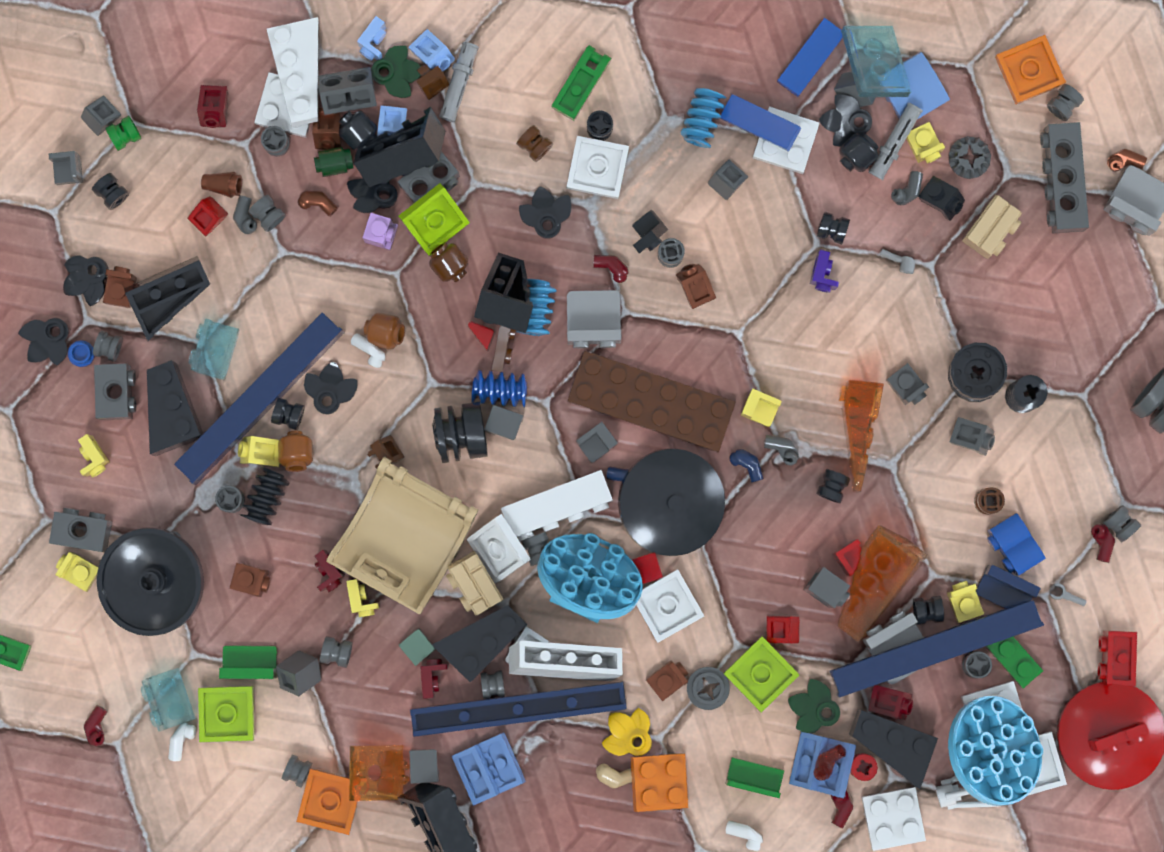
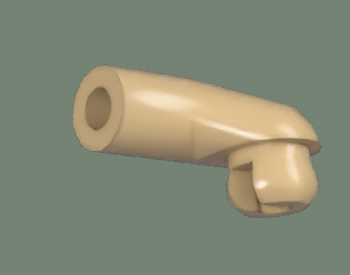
(613, 778)

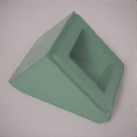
(417, 647)

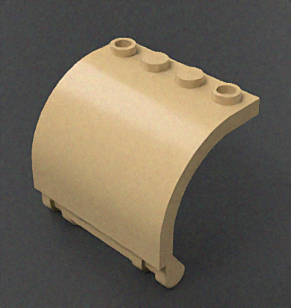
(403, 537)

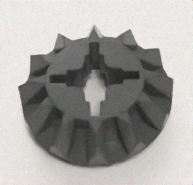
(961, 166)
(703, 700)

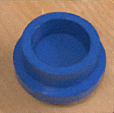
(81, 353)

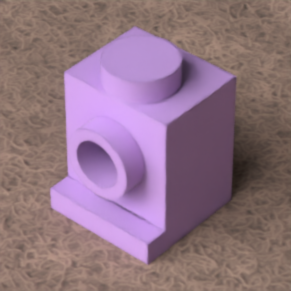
(380, 231)

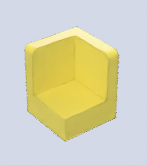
(760, 407)

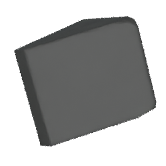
(100, 115)
(727, 179)

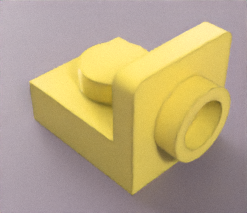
(925, 143)
(258, 451)
(93, 452)
(77, 570)
(356, 594)
(965, 601)

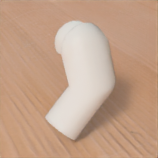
(377, 355)
(177, 740)
(746, 832)

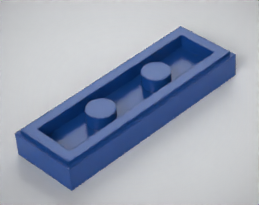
(811, 57)
(760, 122)

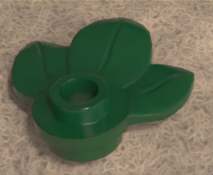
(400, 72)
(810, 706)

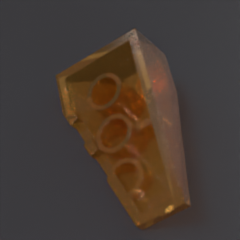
(859, 411)
(881, 574)

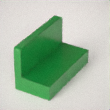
(249, 662)
(754, 777)

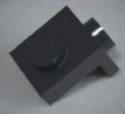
(942, 197)
(650, 230)

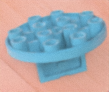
(589, 577)
(995, 750)

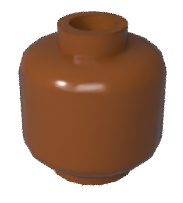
(384, 331)
(295, 451)

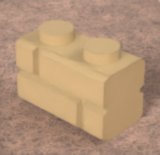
(992, 227)
(474, 583)

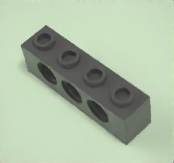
(1069, 137)

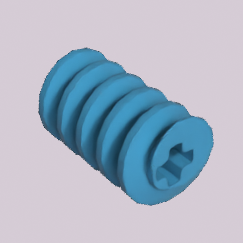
(701, 117)
(539, 297)

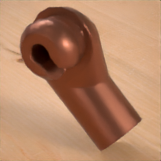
(317, 198)

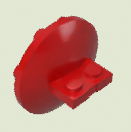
(1111, 735)

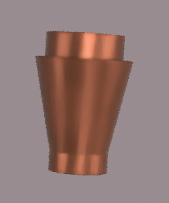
(223, 183)

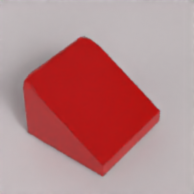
(207, 215)
(483, 334)
(648, 567)
(783, 629)

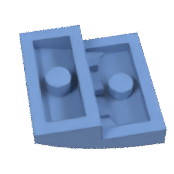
(925, 87)
(807, 752)
(488, 768)

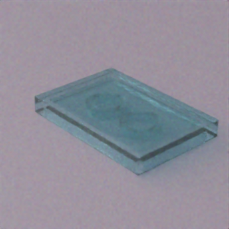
(876, 61)

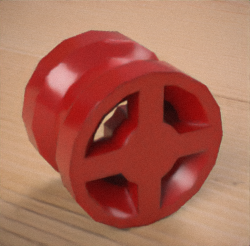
(862, 766)

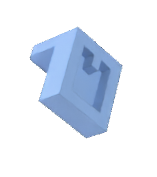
(373, 34)
(432, 51)
(391, 119)

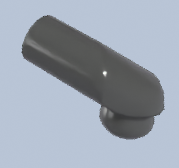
(909, 193)
(785, 448)

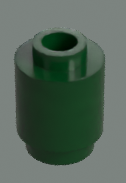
(333, 161)

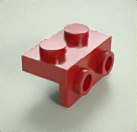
(1118, 658)

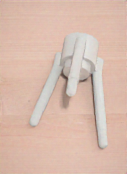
(950, 794)

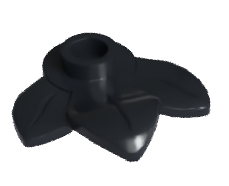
(842, 117)
(369, 197)
(545, 209)
(83, 281)
(43, 343)
(332, 385)

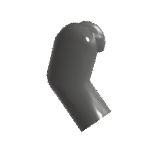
(242, 217)

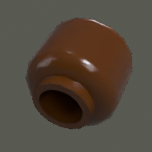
(448, 262)

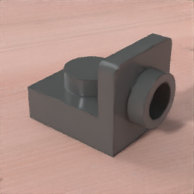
(908, 385)
(972, 436)

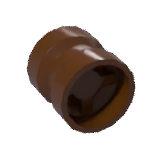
(534, 143)
(985, 501)

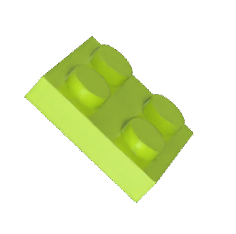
(434, 218)
(761, 674)
(226, 714)

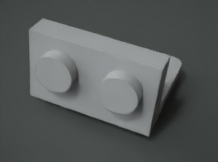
(1137, 201)
(593, 318)
(897, 633)

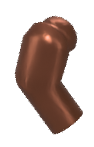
(1125, 157)

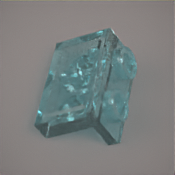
(213, 349)
(167, 700)

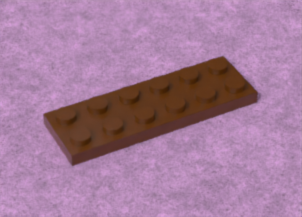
(651, 401)

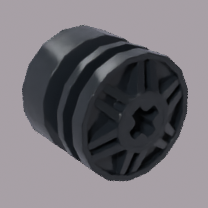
(979, 357)
(460, 432)

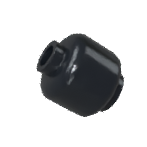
(356, 129)
(858, 152)

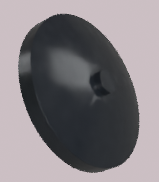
(671, 502)
(150, 581)

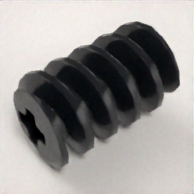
(1037, 394)
(265, 496)

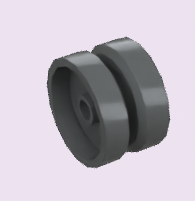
(1152, 399)

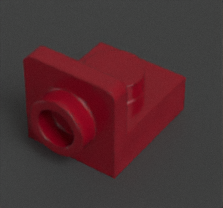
(212, 106)
(327, 569)
(429, 682)
(890, 702)

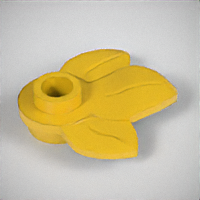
(625, 731)

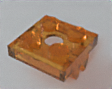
(392, 776)

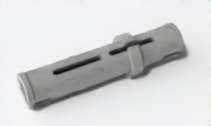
(460, 76)
(895, 141)

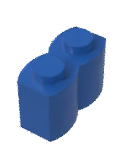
(1015, 544)

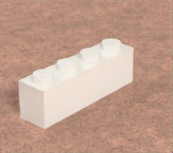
(557, 504)
(565, 661)

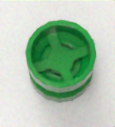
(123, 133)

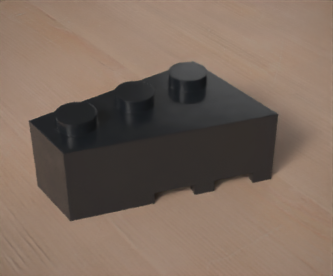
(401, 152)
(165, 294)
(505, 295)
(169, 410)
(479, 643)
(895, 744)
(439, 818)

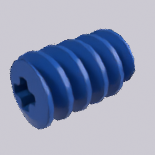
(499, 388)

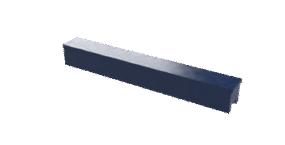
(258, 398)
(936, 648)
(518, 709)

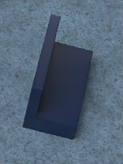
(1005, 588)

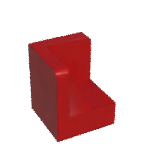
(849, 557)

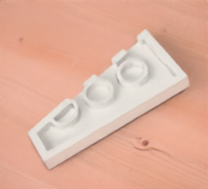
(296, 63)

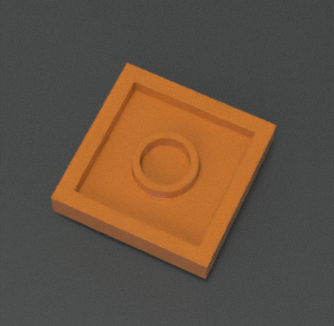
(1030, 69)
(659, 782)
(327, 802)

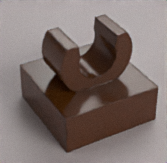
(431, 81)
(386, 448)

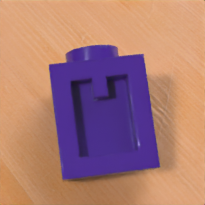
(821, 268)

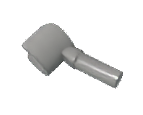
(907, 263)
(1067, 596)

